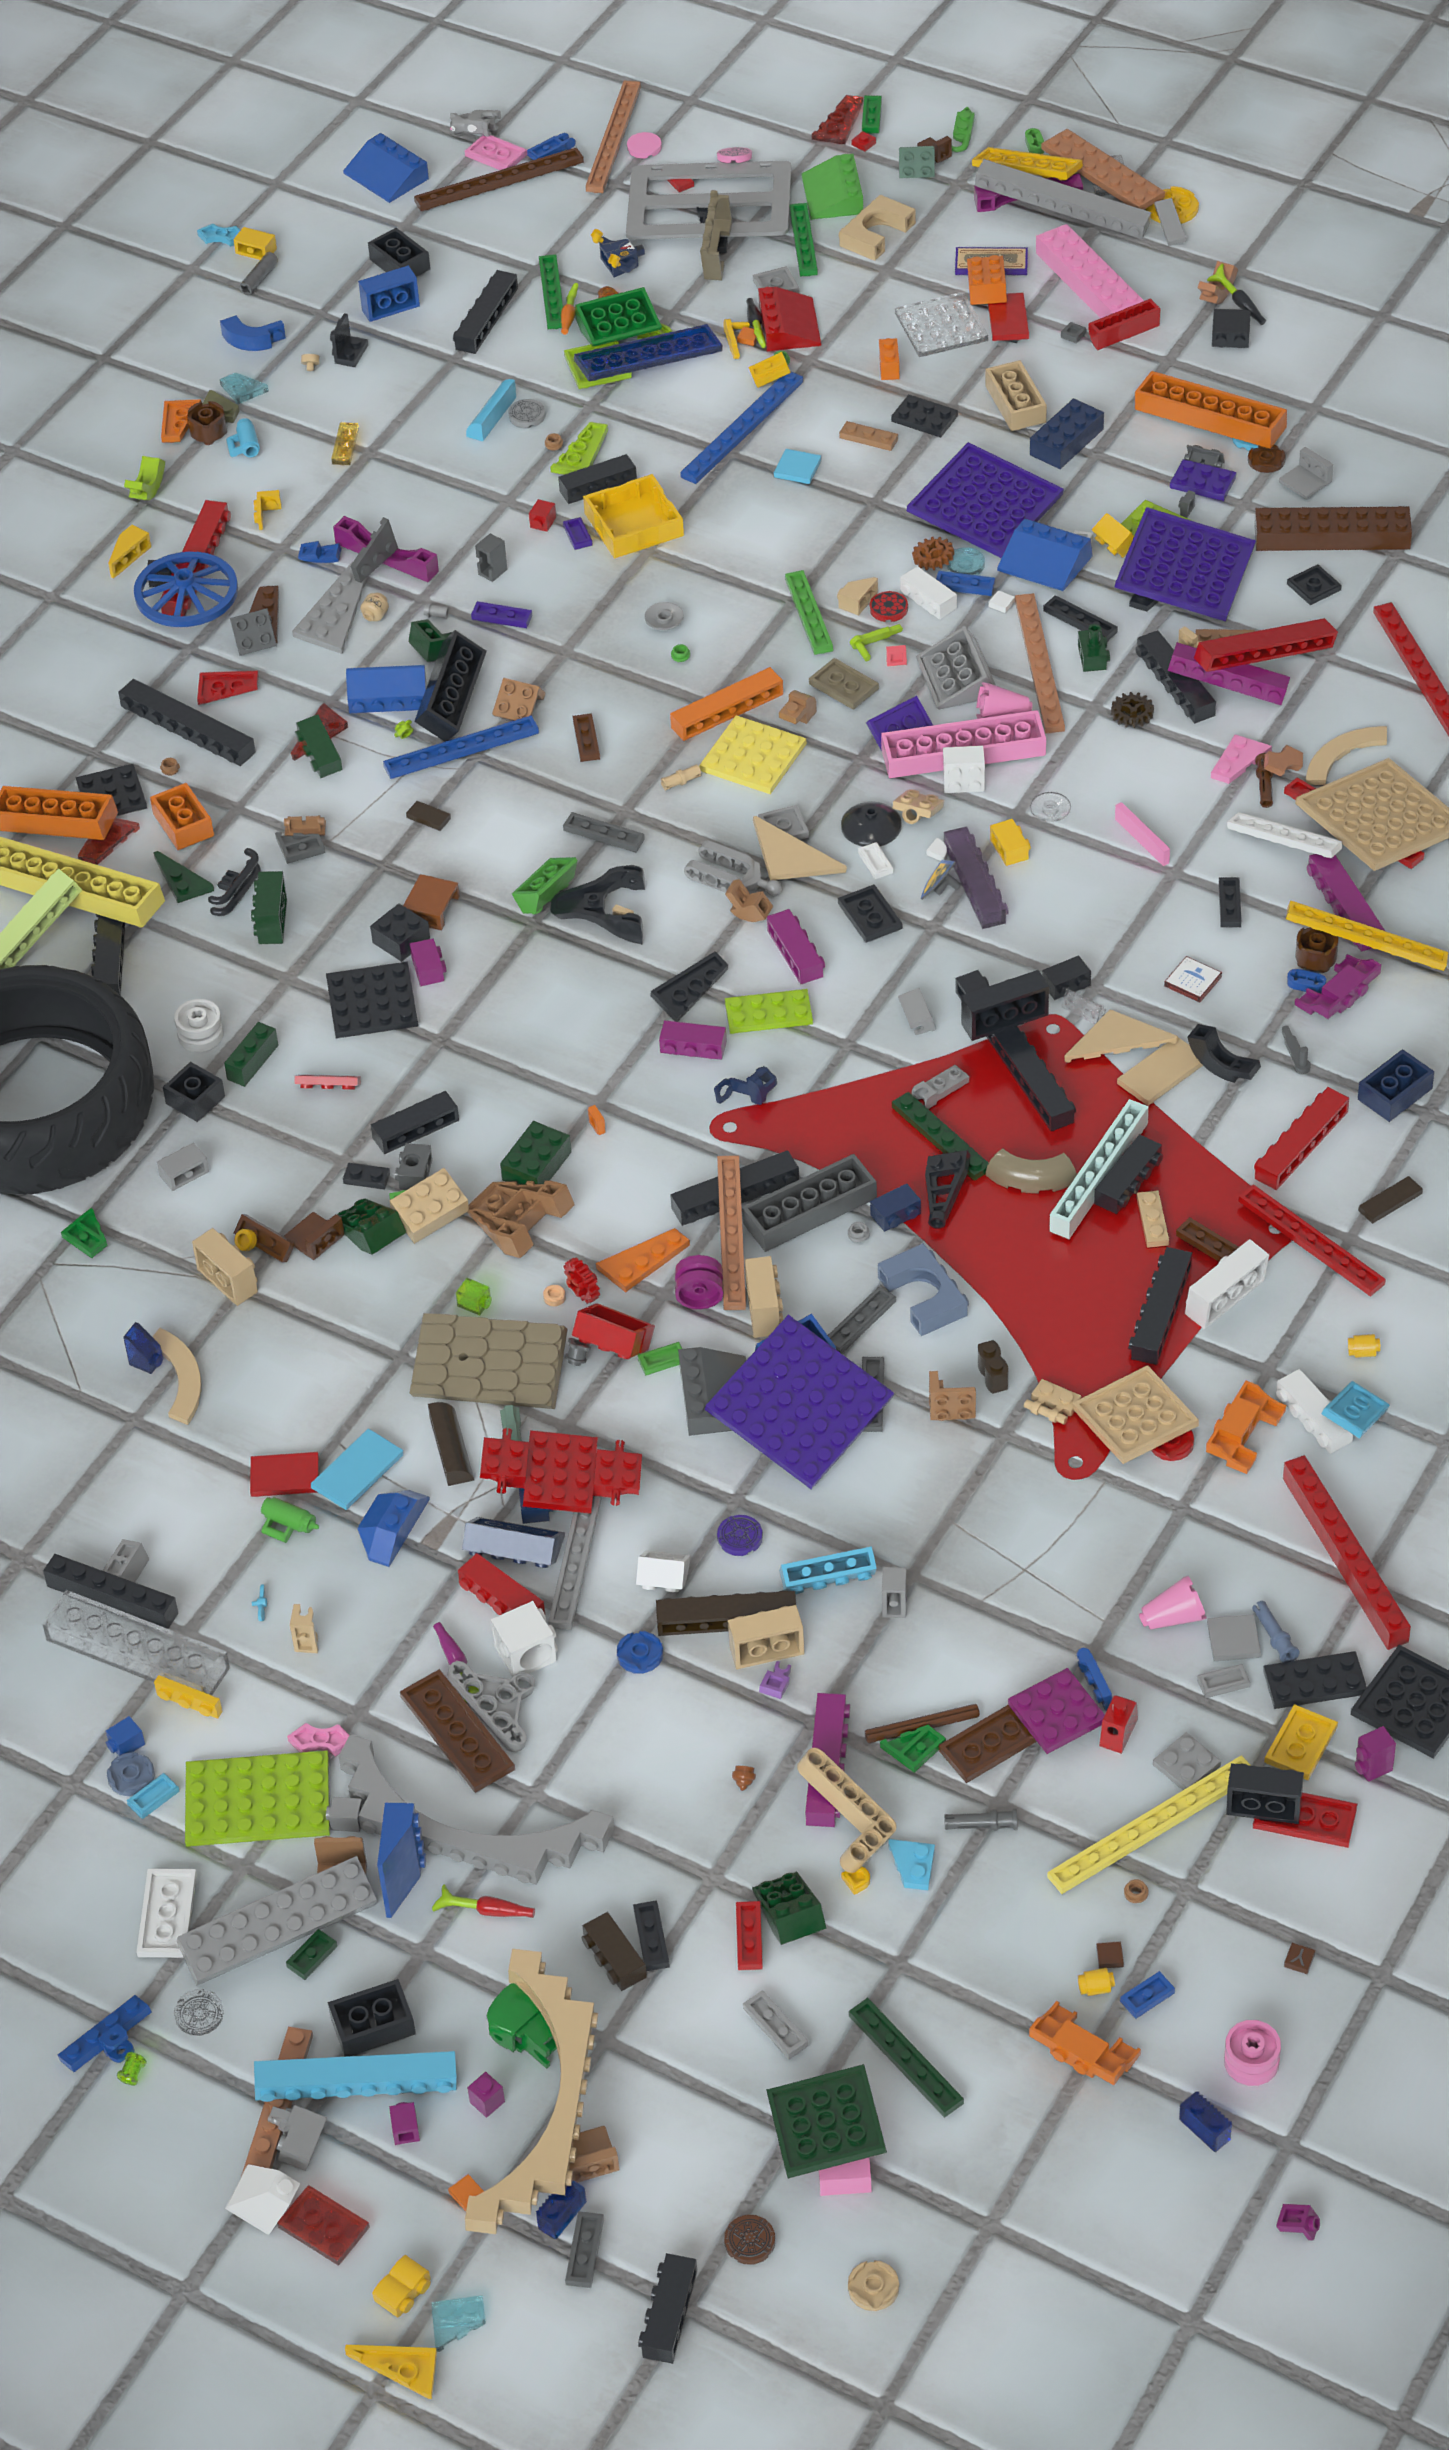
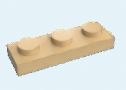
(1152, 1219)

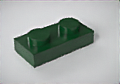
(311, 1954)

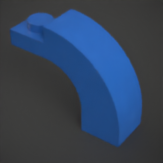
(249, 337)

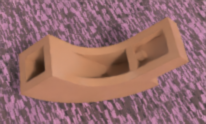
(1215, 291)

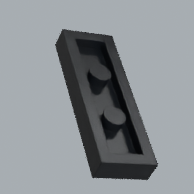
(1229, 902)
(651, 1935)

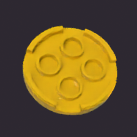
(1184, 202)

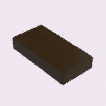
(428, 815)

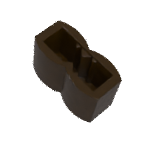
(992, 1366)

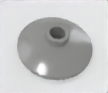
(664, 616)

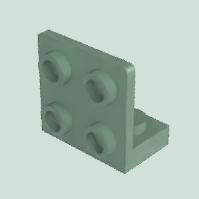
(916, 162)

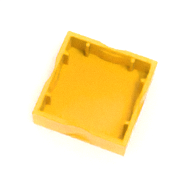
(633, 516)

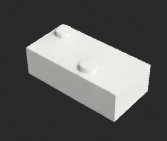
(1226, 1284)

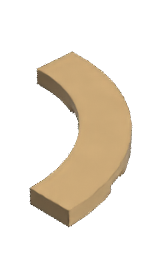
(1341, 746)
(188, 1376)

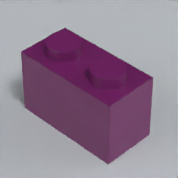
(427, 962)
(1375, 1754)

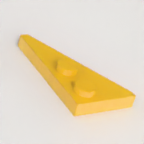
(405, 2365)

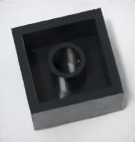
(397, 930)
(193, 1091)

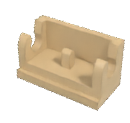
(303, 1631)

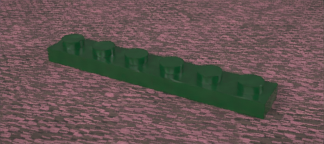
(937, 1132)
(906, 2057)

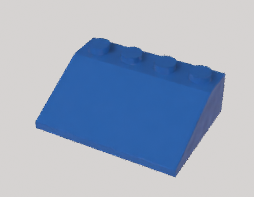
(387, 168)
(1045, 554)
(399, 1854)

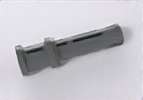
(991, 1820)

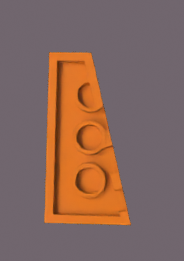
(641, 1260)

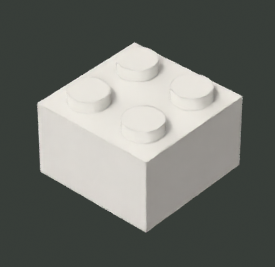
(963, 769)

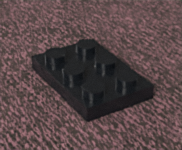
(924, 416)
(870, 913)

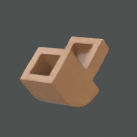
(798, 708)
(748, 906)

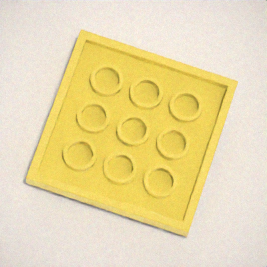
(753, 754)

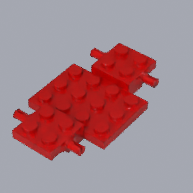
(560, 1469)

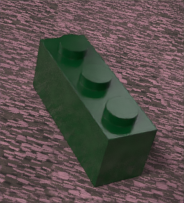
(318, 746)
(251, 1054)

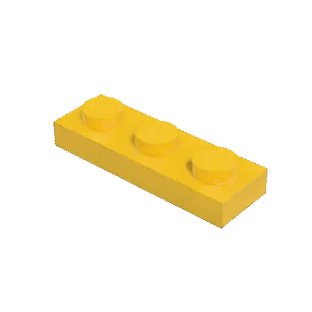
(188, 1697)

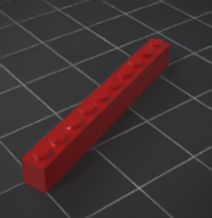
(1346, 1552)

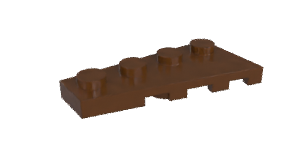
(268, 598)

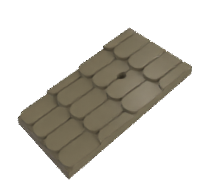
(488, 1360)

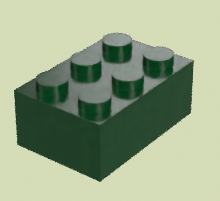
(270, 907)
(536, 1155)

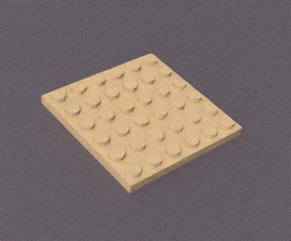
(1379, 813)

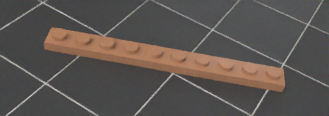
(613, 136)
(1039, 663)

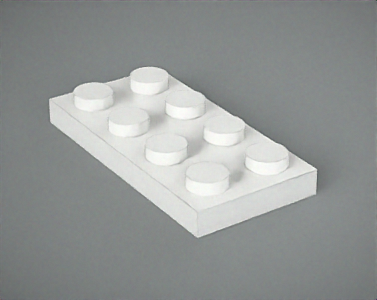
(166, 1911)

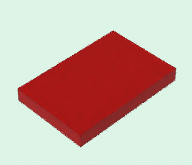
(283, 1474)

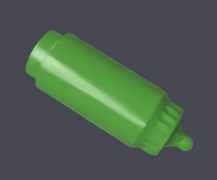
(288, 1515)

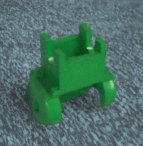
(516, 2015)

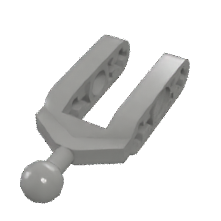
(735, 861)

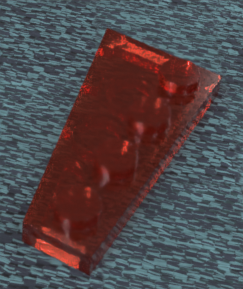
(840, 122)

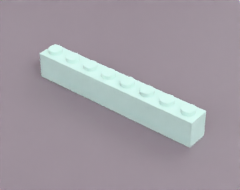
(1080, 1194)

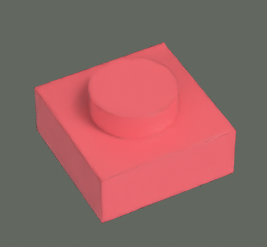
(896, 655)

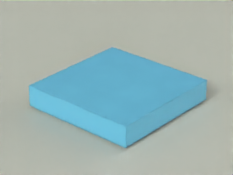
(797, 466)

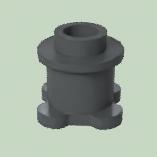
(577, 1352)

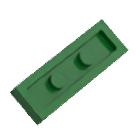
(871, 114)

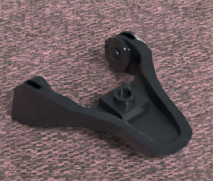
(588, 902)

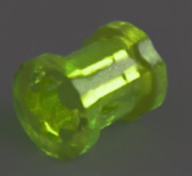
(131, 2068)

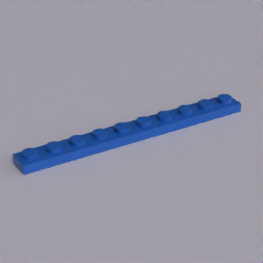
(741, 427)

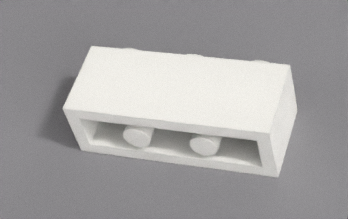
(928, 592)

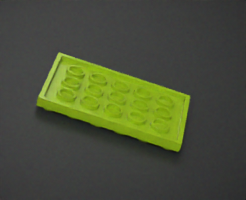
(256, 1798)

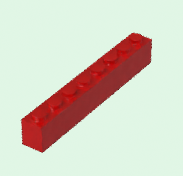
(203, 538)
(1265, 644)

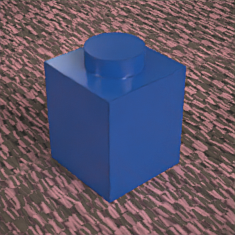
(124, 1737)

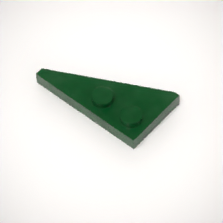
(182, 881)

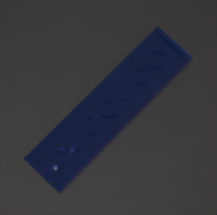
(647, 352)

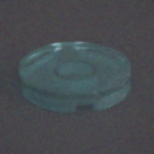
(967, 561)

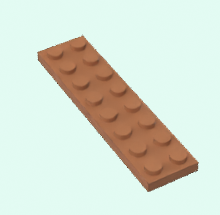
(1104, 170)

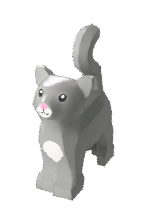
(475, 123)

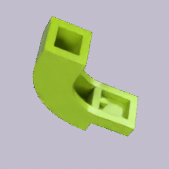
(148, 479)

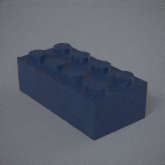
(1066, 433)

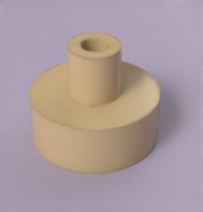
(310, 360)

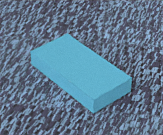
(153, 1796)

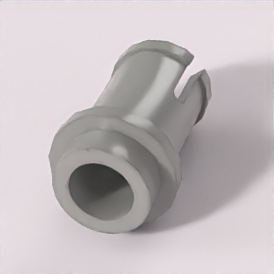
(436, 611)

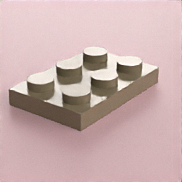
(843, 683)

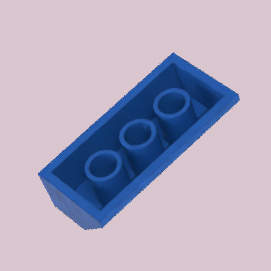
(385, 688)

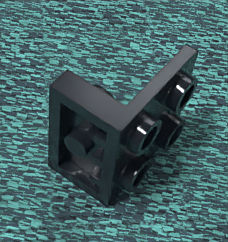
(346, 348)

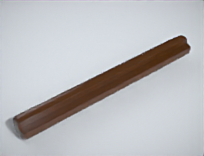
(933, 1720)

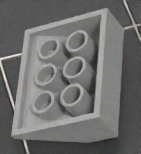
(954, 669)

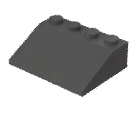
(702, 1376)

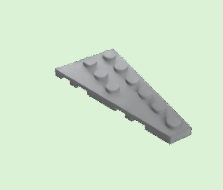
(333, 614)

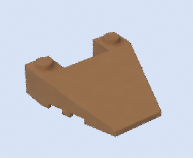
(511, 1210)

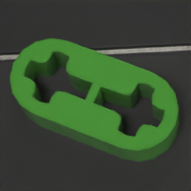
(1033, 142)

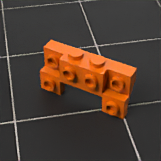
(1239, 1422)
(1081, 2048)

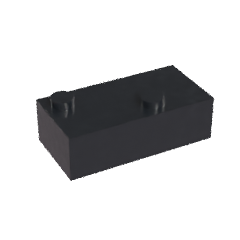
(1005, 1005)

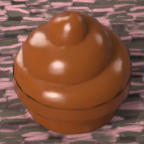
(743, 1776)

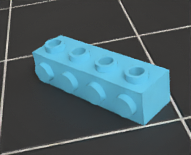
(828, 1569)

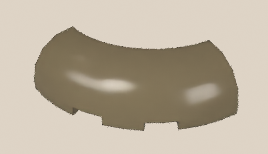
(1031, 1175)

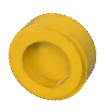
(245, 1239)

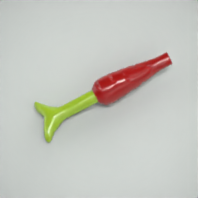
(485, 1905)

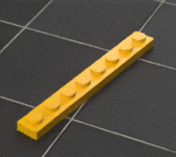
(1367, 935)

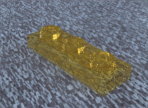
(345, 443)

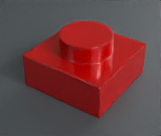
(863, 141)

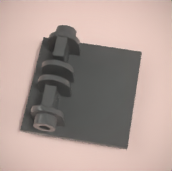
(253, 631)

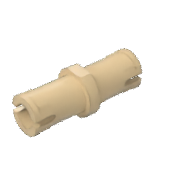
(681, 777)

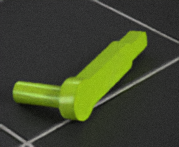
(859, 641)

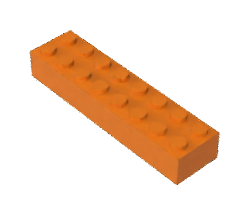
(1211, 409)

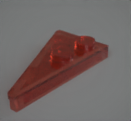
(332, 722)

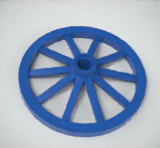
(185, 583)

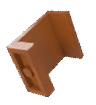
(430, 899)

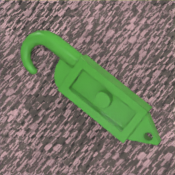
(963, 129)

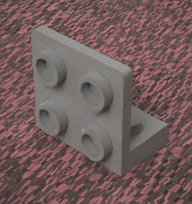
(1310, 474)

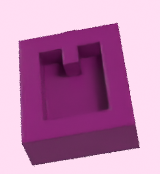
(1298, 2219)

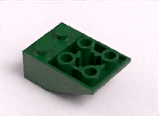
(371, 1225)
(790, 1907)

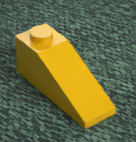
(128, 548)

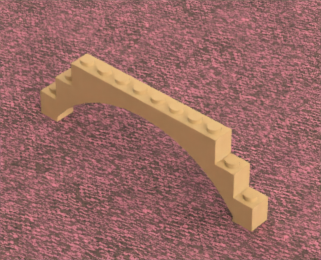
(549, 2162)

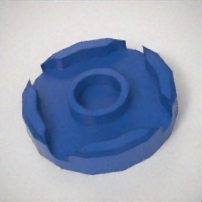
(639, 1652)

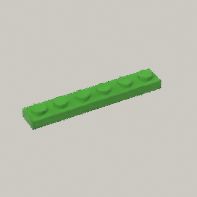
(809, 612)

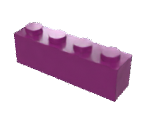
(795, 946)

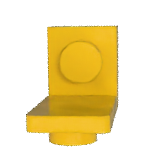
(265, 501)

